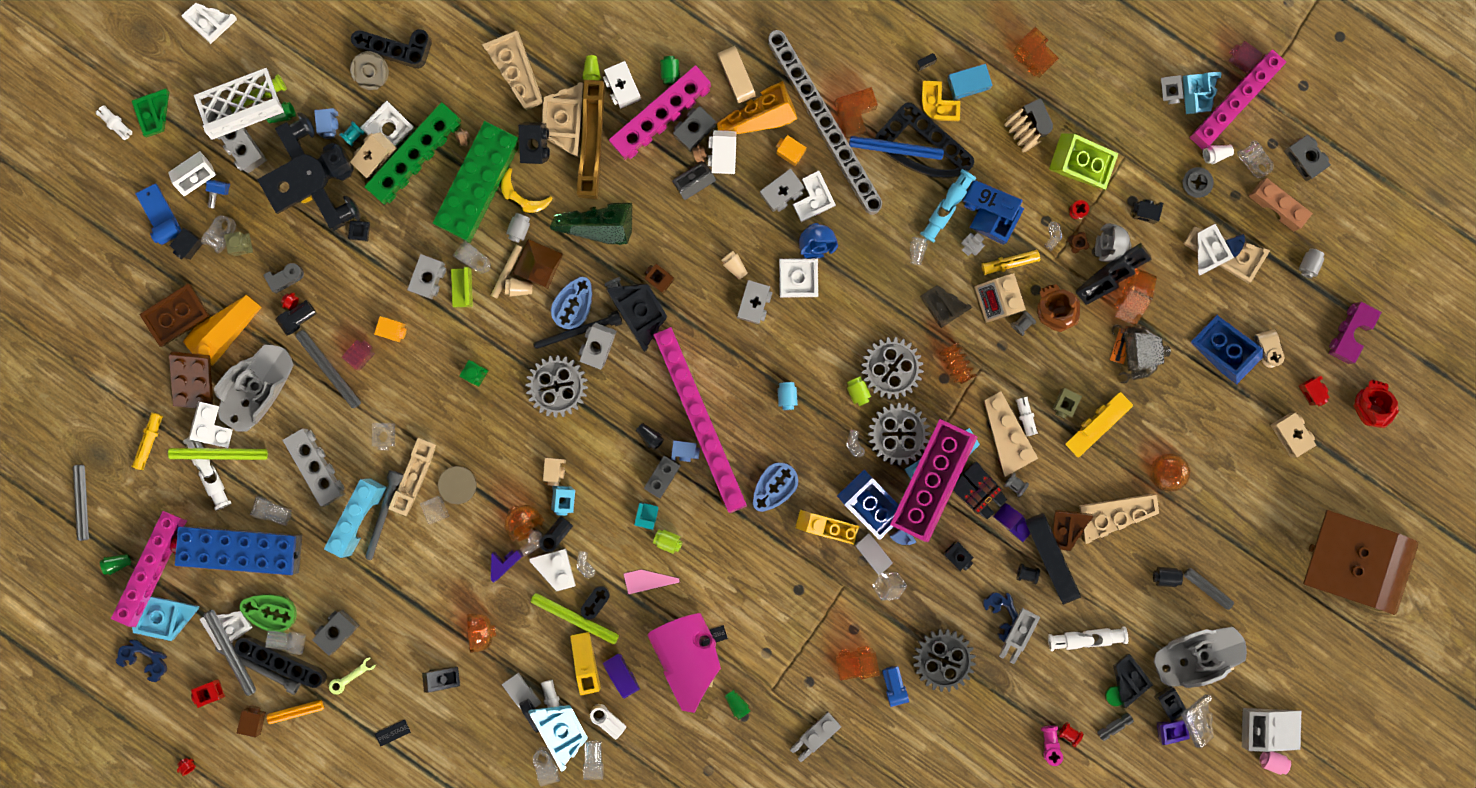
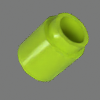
(858, 391)
(667, 541)

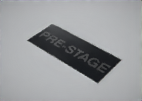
(718, 633)
(392, 733)

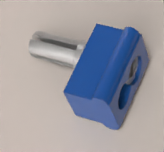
(215, 187)

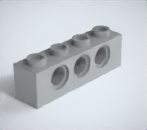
(252, 157)
(304, 462)

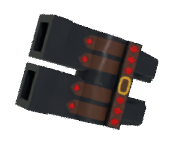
(983, 494)

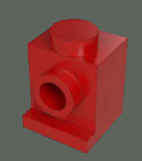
(1315, 391)
(199, 693)

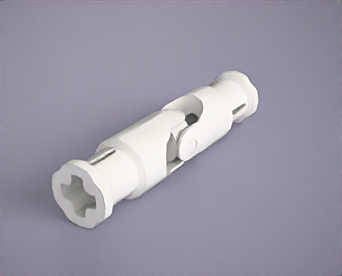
(215, 489)
(1077, 640)

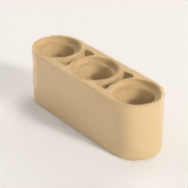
(736, 74)

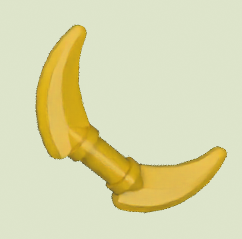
(509, 193)

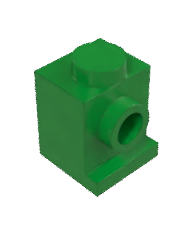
(473, 373)

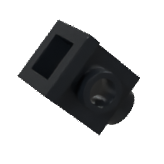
(1147, 211)
(952, 553)

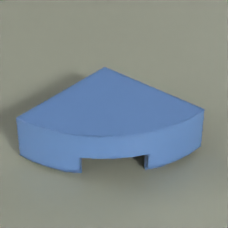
(903, 538)

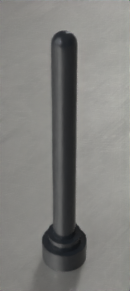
(612, 319)

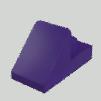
(1012, 521)
(499, 567)
(1172, 732)

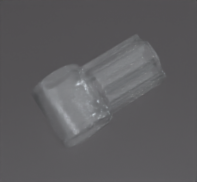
(266, 509)
(290, 642)
(593, 766)

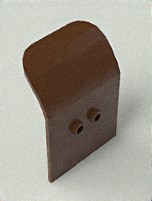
(1361, 562)

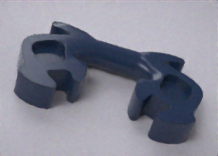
(996, 601)
(127, 652)

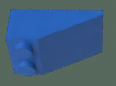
(1228, 349)
(869, 504)

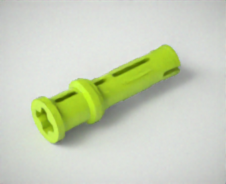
(278, 85)

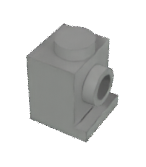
(1167, 83)

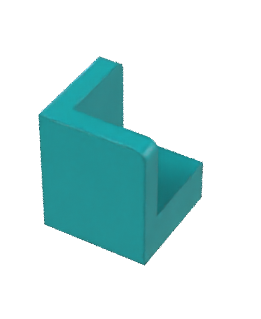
(646, 515)

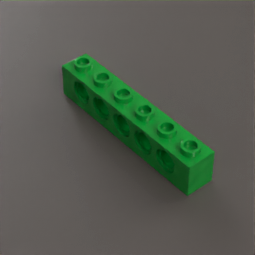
(441, 114)

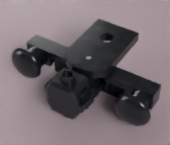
(309, 175)

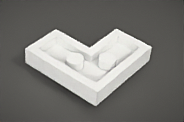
(818, 200)
(204, 428)

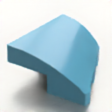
(1200, 91)

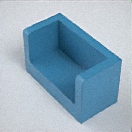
(969, 82)

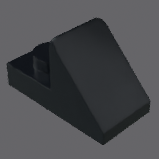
(440, 679)
(1170, 703)

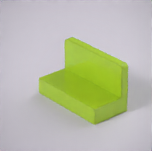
(462, 287)

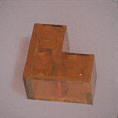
(1035, 53)
(852, 107)
(1136, 296)
(857, 664)

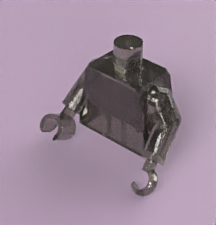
(1143, 351)

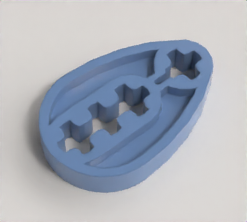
(562, 301)
(768, 477)

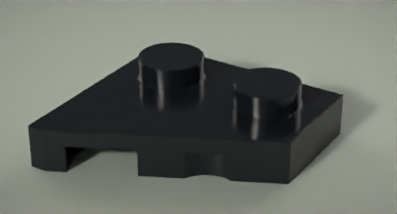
(1130, 680)

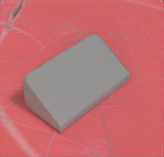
(873, 554)

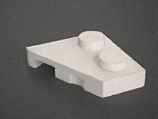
(1211, 249)
(555, 569)
(234, 625)

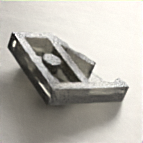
(943, 306)

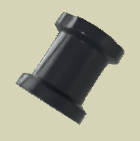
(1028, 574)

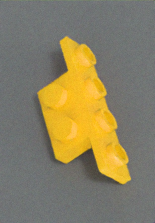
(1094, 428)

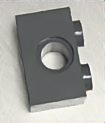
(691, 139)
(1306, 168)
(662, 477)
(345, 626)

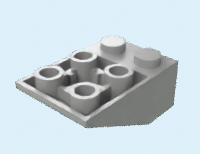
(1271, 729)

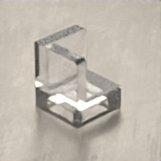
(434, 510)
(889, 586)

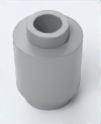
(518, 227)
(1311, 263)

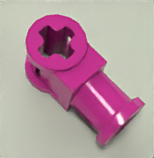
(1051, 745)

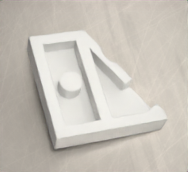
(208, 21)

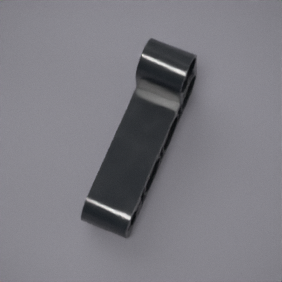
(390, 46)

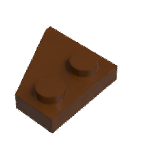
(1069, 527)

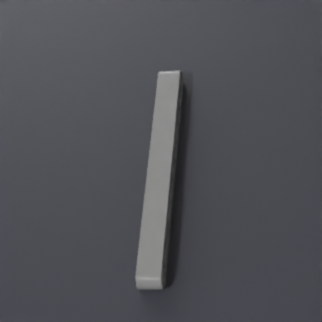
(824, 113)

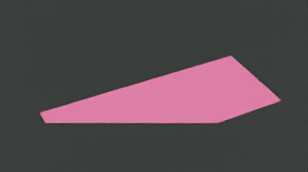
(645, 580)

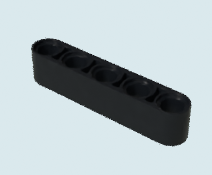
(1053, 558)
(271, 662)

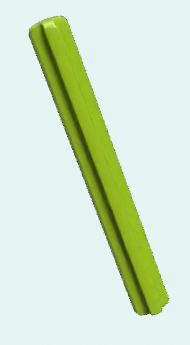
(214, 453)
(574, 618)

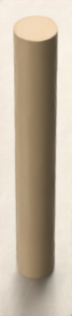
(506, 271)

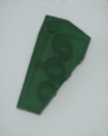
(603, 225)

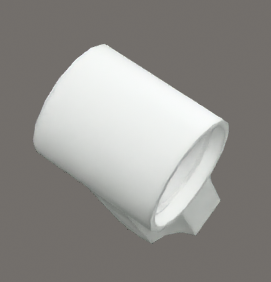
(609, 722)

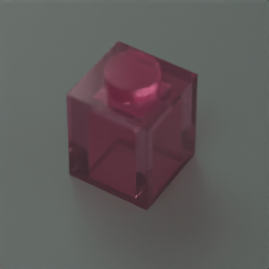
(1245, 56)
(358, 354)

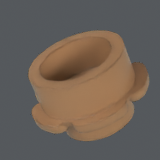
(462, 137)
(700, 153)

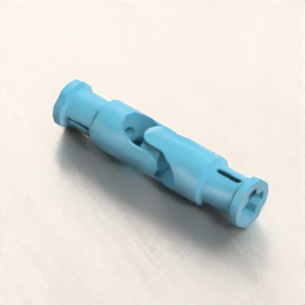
(954, 196)

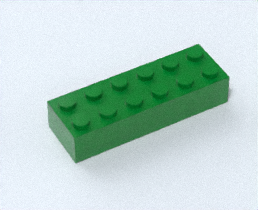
(477, 182)

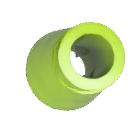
(591, 69)

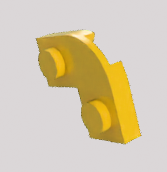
(934, 106)

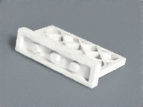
(243, 118)

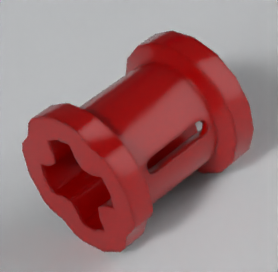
(1073, 208)
(1070, 734)

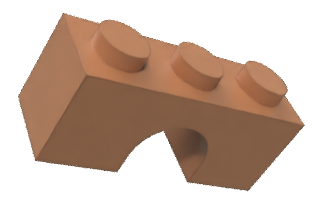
(1290, 211)

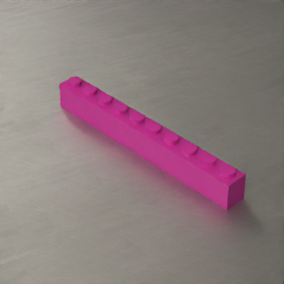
(700, 420)

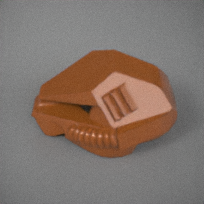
(1058, 308)

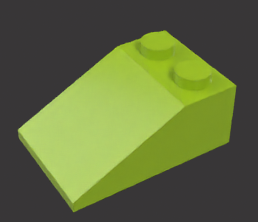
(1083, 160)

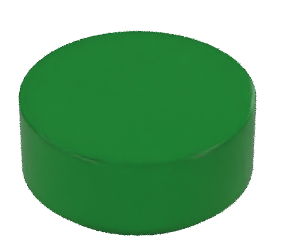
(1112, 696)

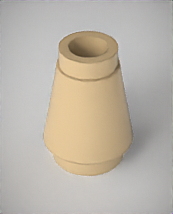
(734, 265)
(517, 287)

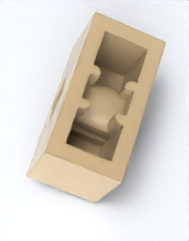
(373, 154)
(1285, 430)

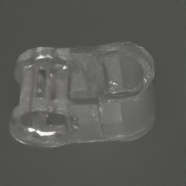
(1257, 157)
(217, 234)
(470, 256)
(545, 770)

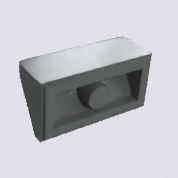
(694, 180)

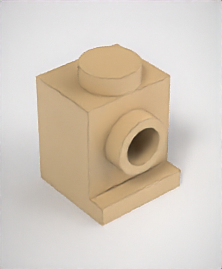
(553, 471)

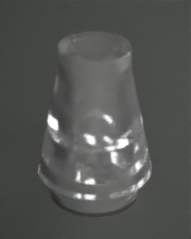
(917, 250)

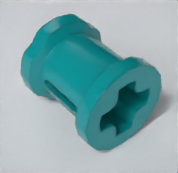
(352, 133)

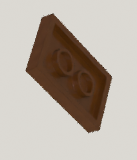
(174, 315)
(190, 379)

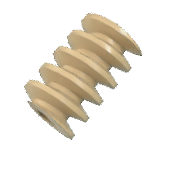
(1022, 130)

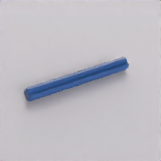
(895, 147)

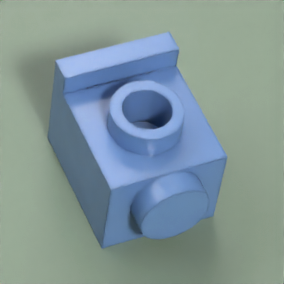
(326, 123)
(685, 451)

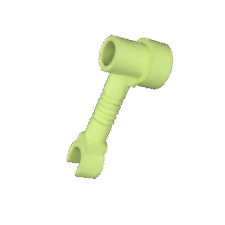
(346, 679)

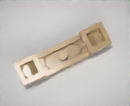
(413, 477)

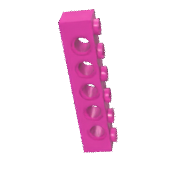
(692, 78)
(1237, 99)
(147, 570)

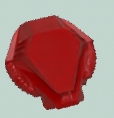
(1376, 405)

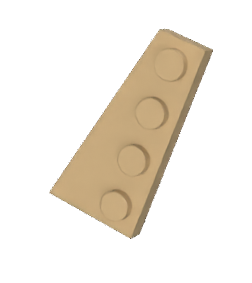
(512, 61)
(1242, 266)
(1011, 442)
(1117, 514)

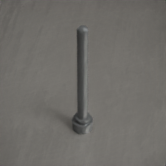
(394, 479)
(291, 685)

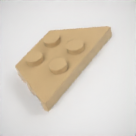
(563, 117)

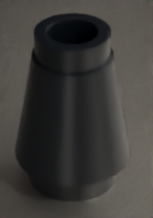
(650, 437)

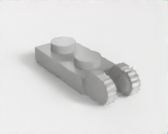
(1019, 634)
(816, 735)

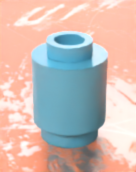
(787, 395)

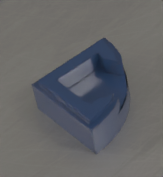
(1236, 244)

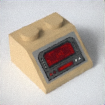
(1000, 298)

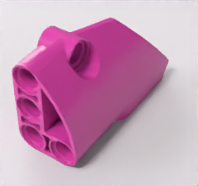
(684, 659)

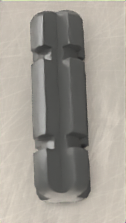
(1115, 726)

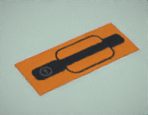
(1119, 350)

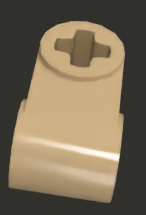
(1271, 347)

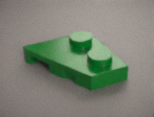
(152, 112)

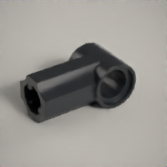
(291, 320)
(557, 533)

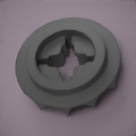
(1204, 177)

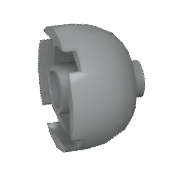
(1112, 243)

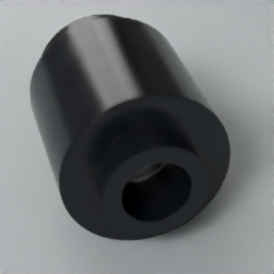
(1168, 577)

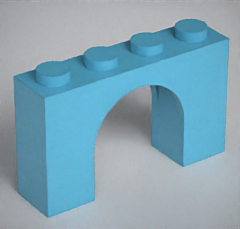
(344, 538)

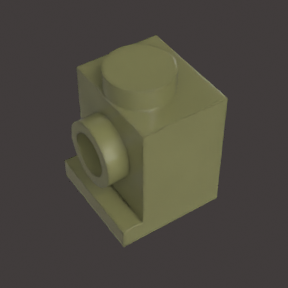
(238, 243)
(1071, 398)

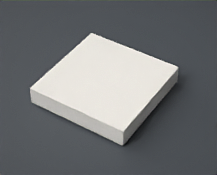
(798, 277)

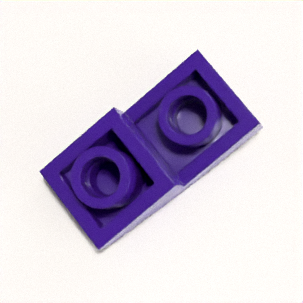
(621, 676)

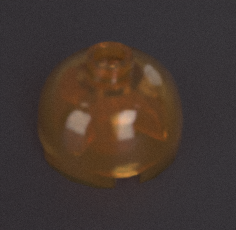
(1170, 472)
(522, 521)
(479, 632)

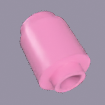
(1275, 762)

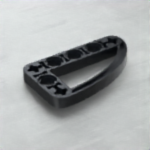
(926, 134)

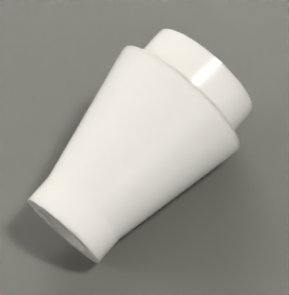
(1216, 153)

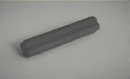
(1208, 588)

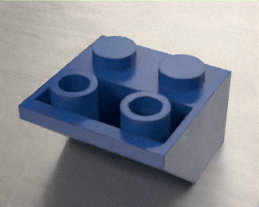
(995, 226)

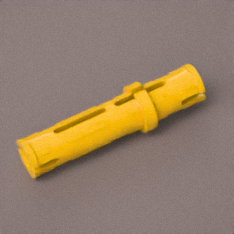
(1002, 264)
(146, 443)

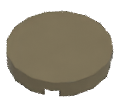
(369, 70)
(457, 485)

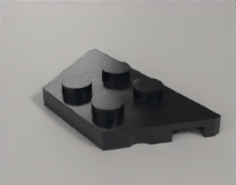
(639, 310)

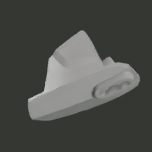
(254, 380)
(1206, 656)

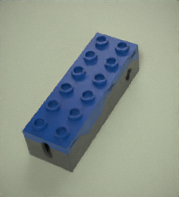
(237, 550)

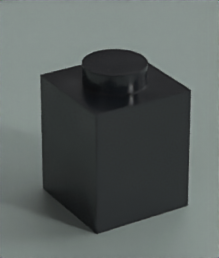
(186, 244)

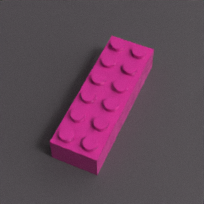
(933, 480)

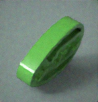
(258, 616)

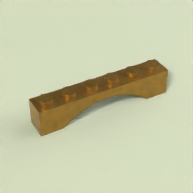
(591, 139)

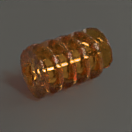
(957, 364)

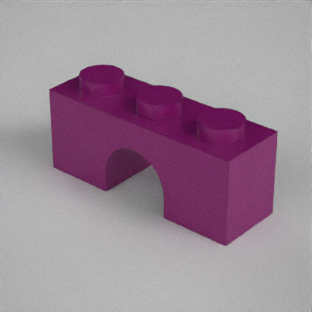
(1344, 345)

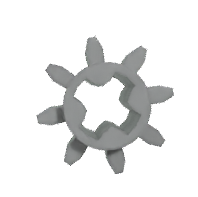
(973, 244)

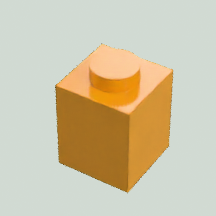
(790, 150)
(390, 329)

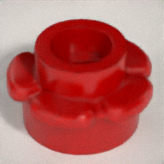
(289, 301)
(186, 766)

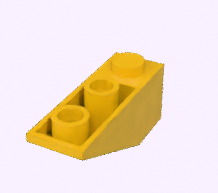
(827, 527)
(585, 664)

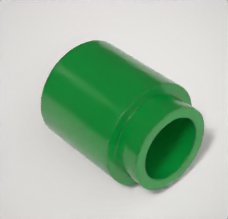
(669, 70)

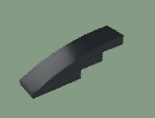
(1110, 275)

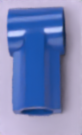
(895, 690)

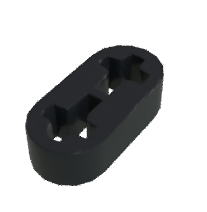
(591, 599)
(525, 707)

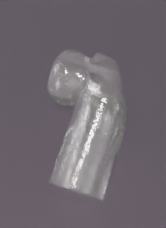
(1055, 235)
(853, 446)
(533, 543)
(583, 566)

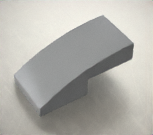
(519, 690)

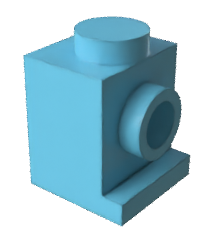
(568, 504)

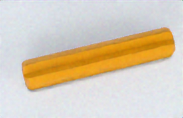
(296, 711)

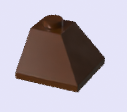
(538, 264)

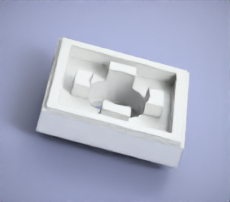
(386, 114)

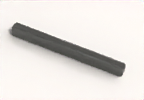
(328, 369)
(229, 652)

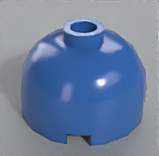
(817, 240)

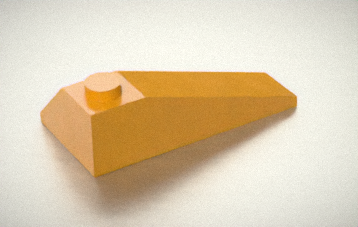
(766, 112)
(221, 329)

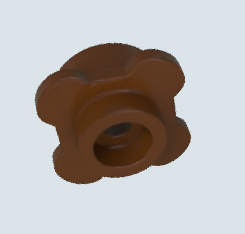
(1083, 242)

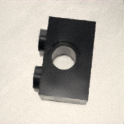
(529, 153)

